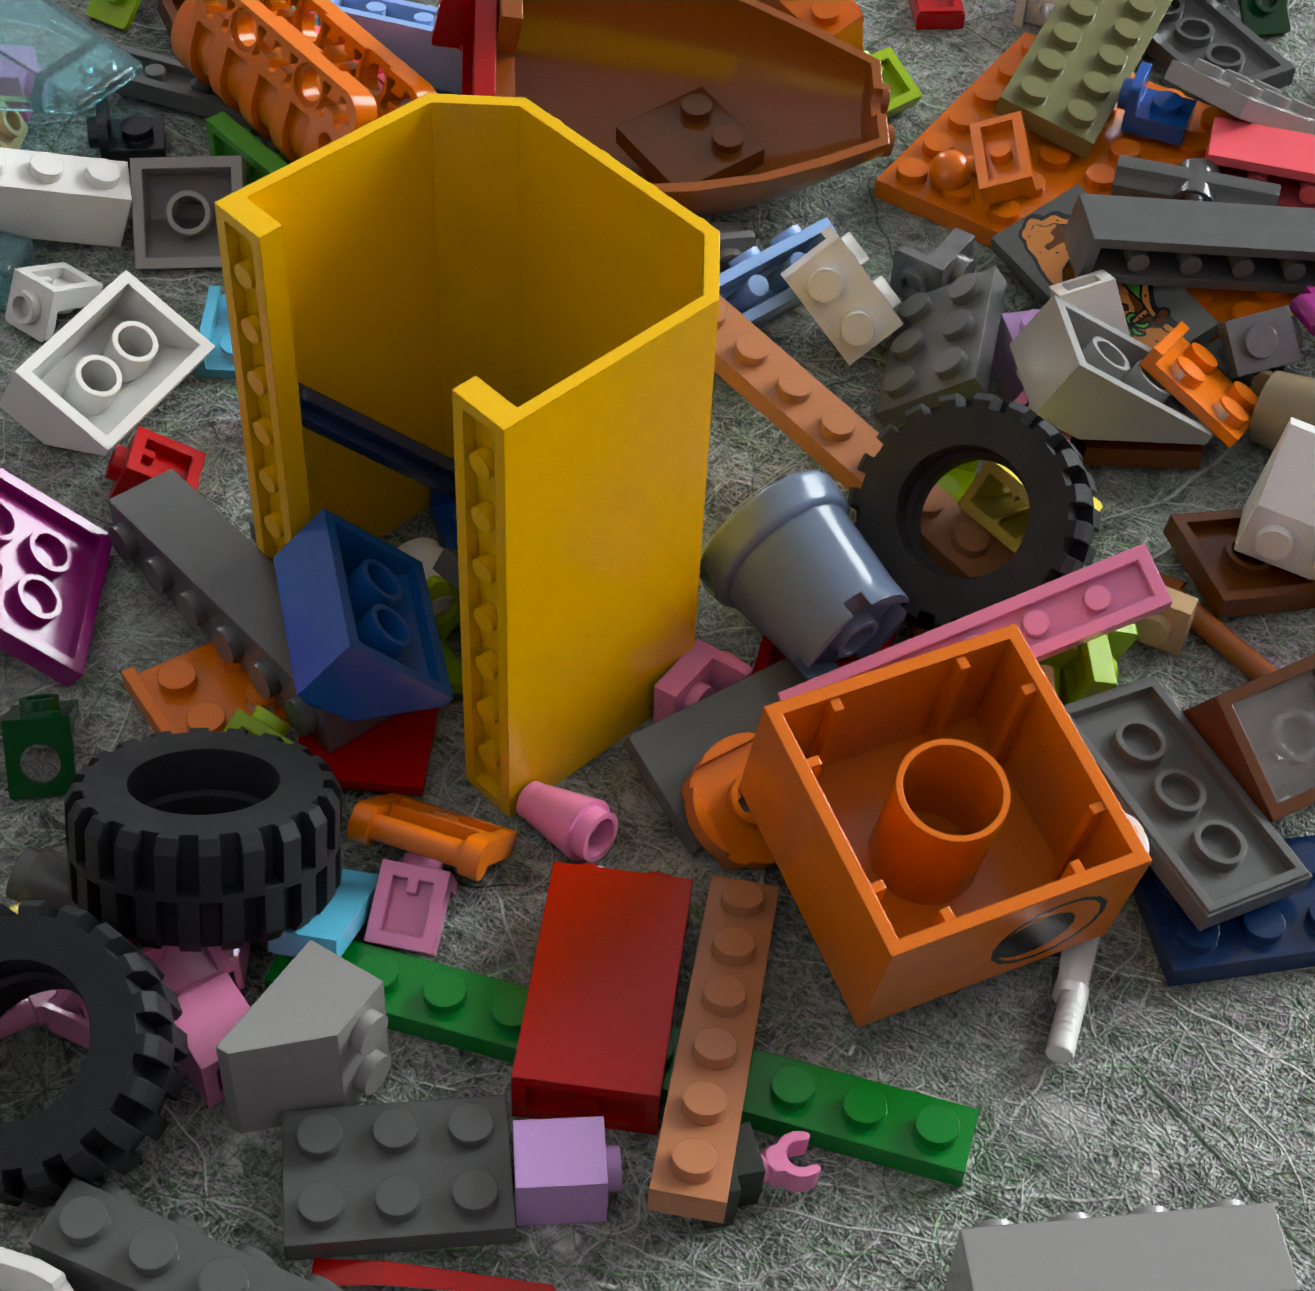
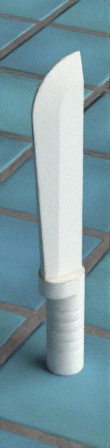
(1071, 996)

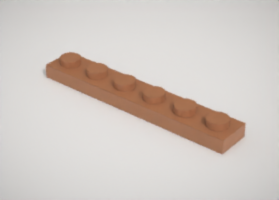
(714, 1052)

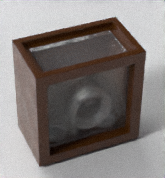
(1266, 736)

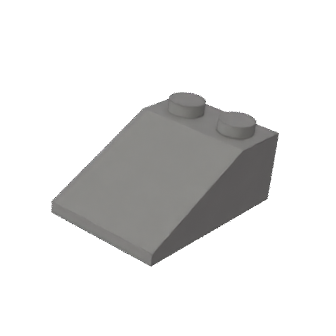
(1091, 381)

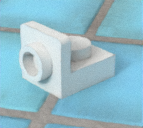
(45, 291)

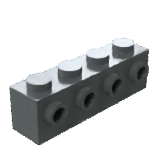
(116, 1245)

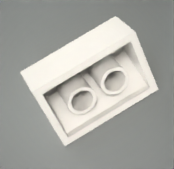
(64, 197)
(104, 369)
(1280, 511)

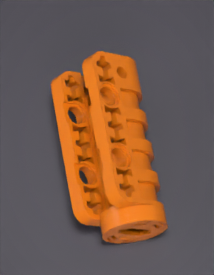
(286, 77)

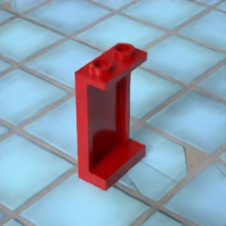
(472, 30)
(602, 997)

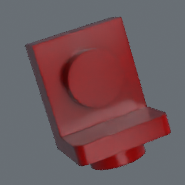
(150, 456)

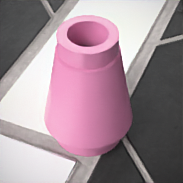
(569, 820)

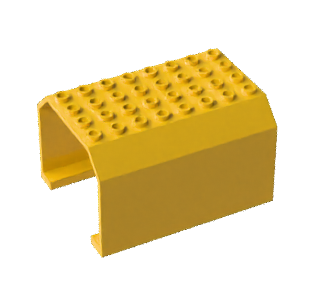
(545, 333)

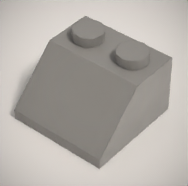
(177, 210)
(306, 1042)

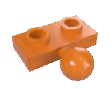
(998, 160)

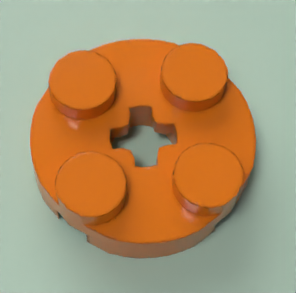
(714, 809)

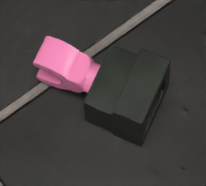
(770, 1167)

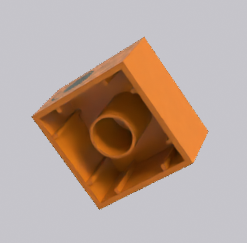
(939, 822)

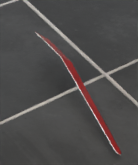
(377, 1272)

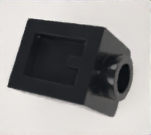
(126, 137)

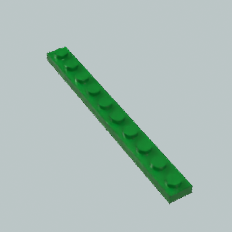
(781, 1093)

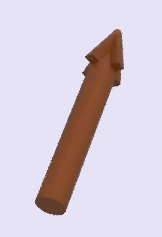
(1224, 639)

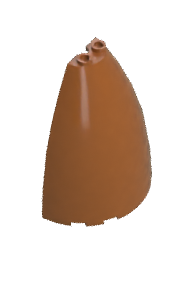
(786, 82)

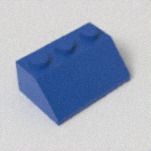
(359, 623)

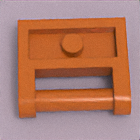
(431, 833)

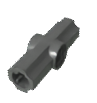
(1196, 175)

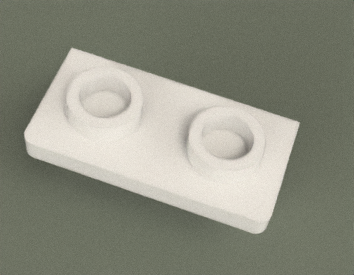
(842, 296)

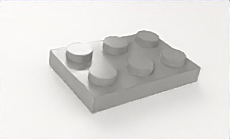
(1242, 96)

